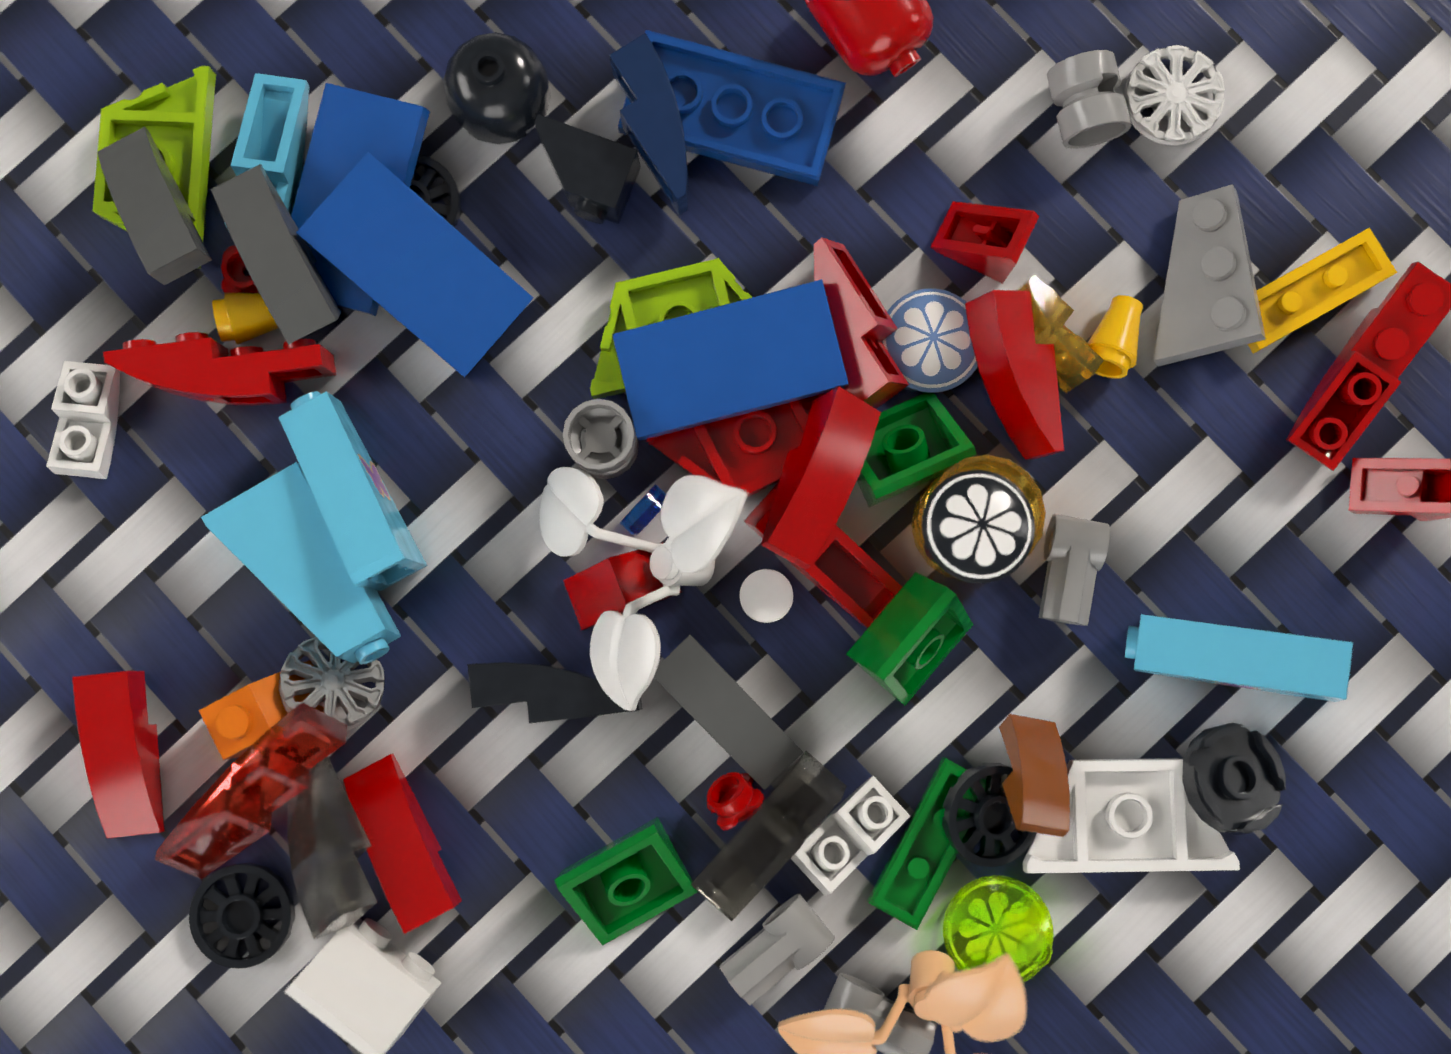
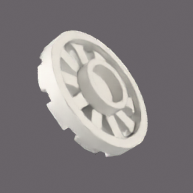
(1174, 95)

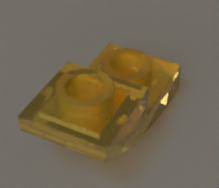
(1072, 354)

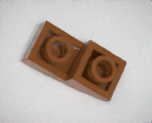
(1039, 779)

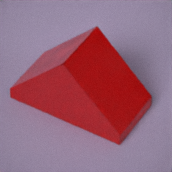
(985, 237)
(611, 586)

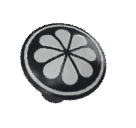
(978, 526)

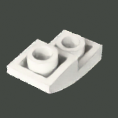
(87, 420)
(849, 835)

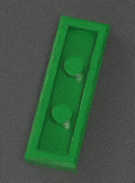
(921, 853)

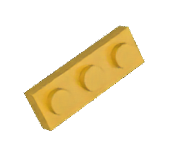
(1321, 286)

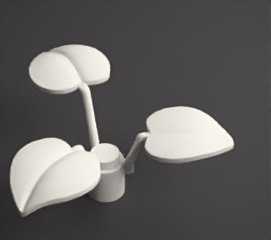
(698, 520)

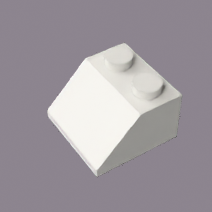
(365, 987)

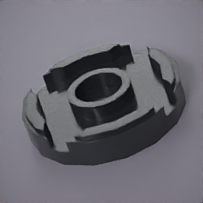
(1233, 779)

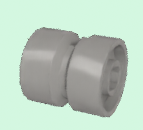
(1086, 91)
(601, 438)

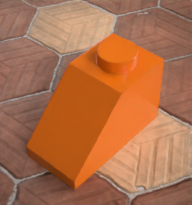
(247, 714)

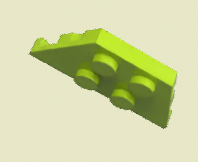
(182, 130)
(657, 299)

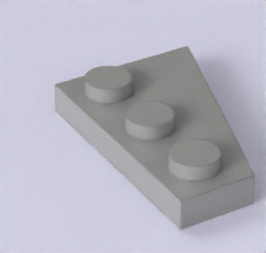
(1209, 281)

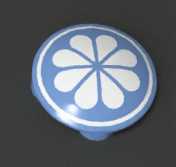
(931, 340)

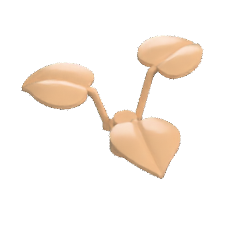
(980, 1000)

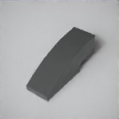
(152, 207)
(275, 254)
(726, 712)

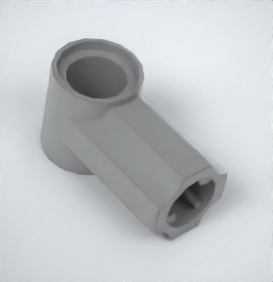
(1074, 555)
(788, 940)
(909, 1033)

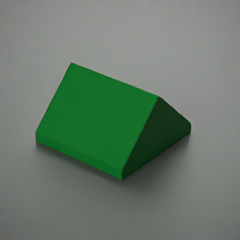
(911, 448)
(911, 637)
(626, 882)

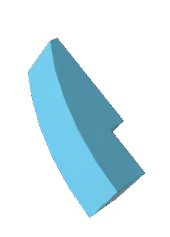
(274, 133)

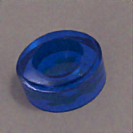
(644, 510)

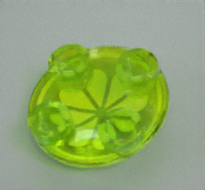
(996, 919)

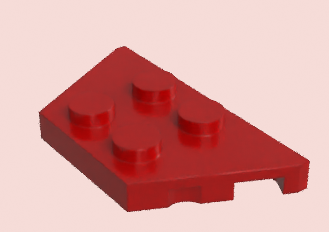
(742, 449)

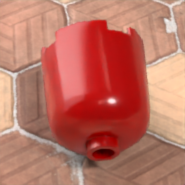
(875, 33)

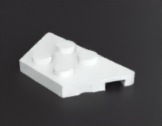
(1129, 820)

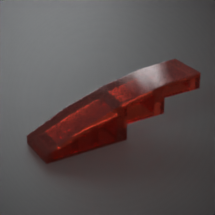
(256, 784)

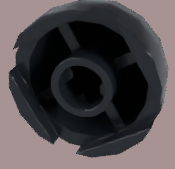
(496, 87)

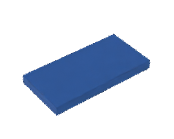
(750, 109)
(344, 131)
(414, 264)
(730, 360)

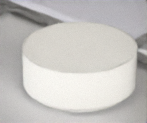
(766, 596)

